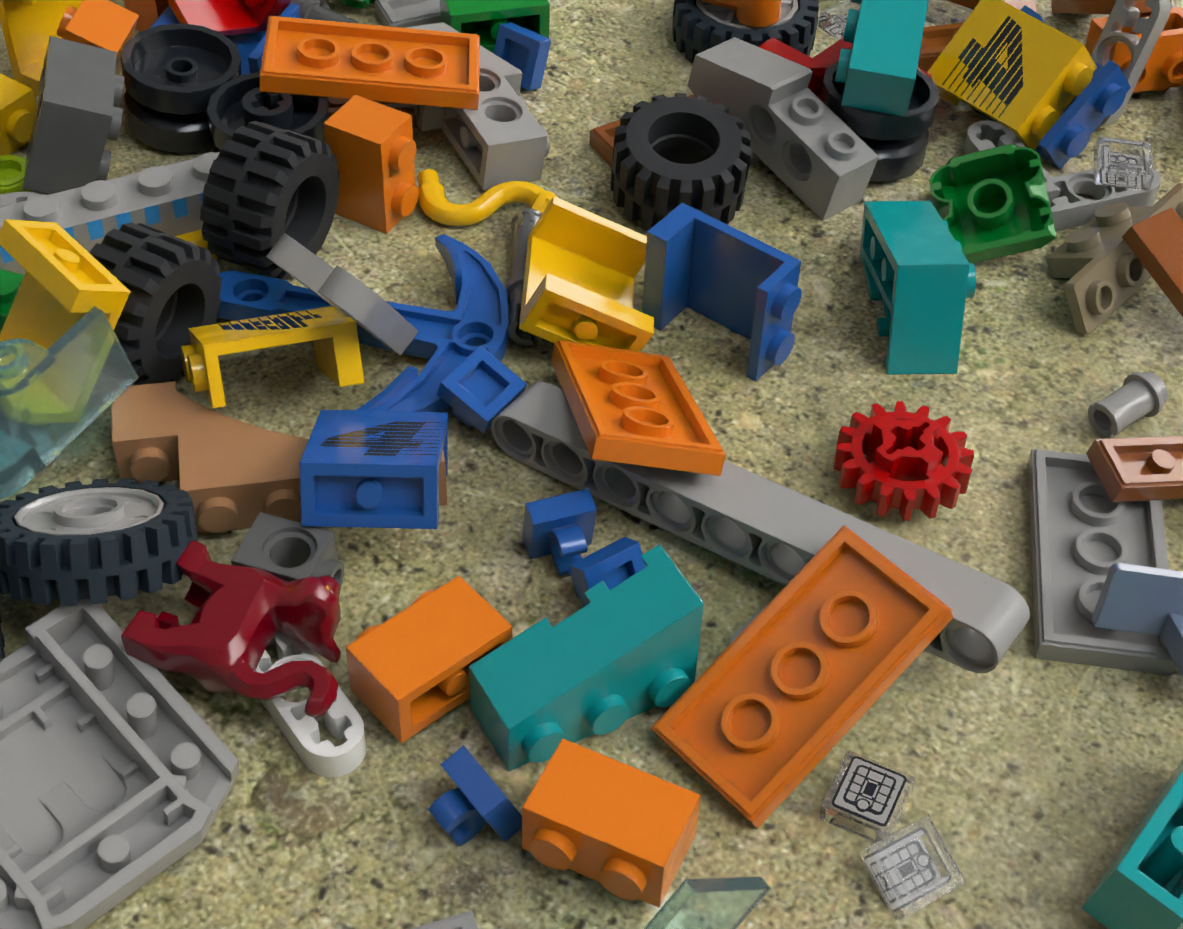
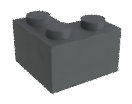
(73, 117)

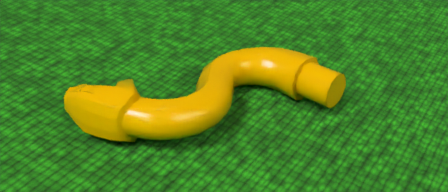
(439, 209)

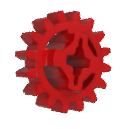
(903, 460)

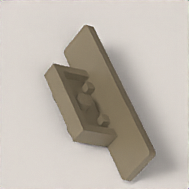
(1102, 264)

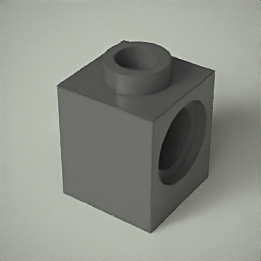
(289, 550)

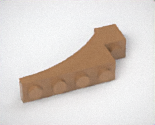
(220, 461)

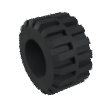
(677, 155)
(265, 187)
(171, 290)

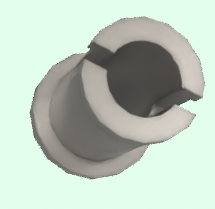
(1138, 397)

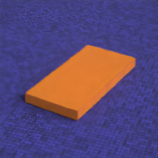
(371, 62)
(635, 409)
(802, 674)

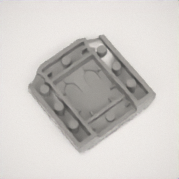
(75, 744)

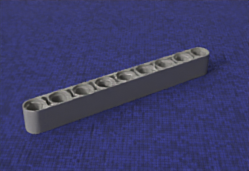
(758, 524)

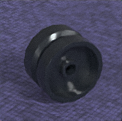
(170, 83)
(242, 102)
(894, 138)

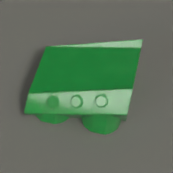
(994, 202)

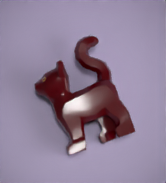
(233, 624)

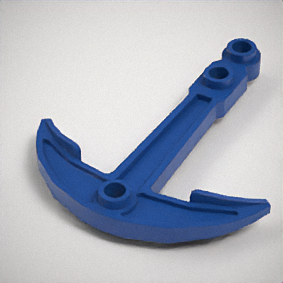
(442, 336)

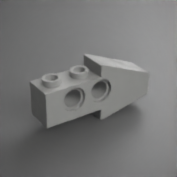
(786, 124)
(499, 138)

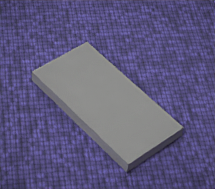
(1073, 545)

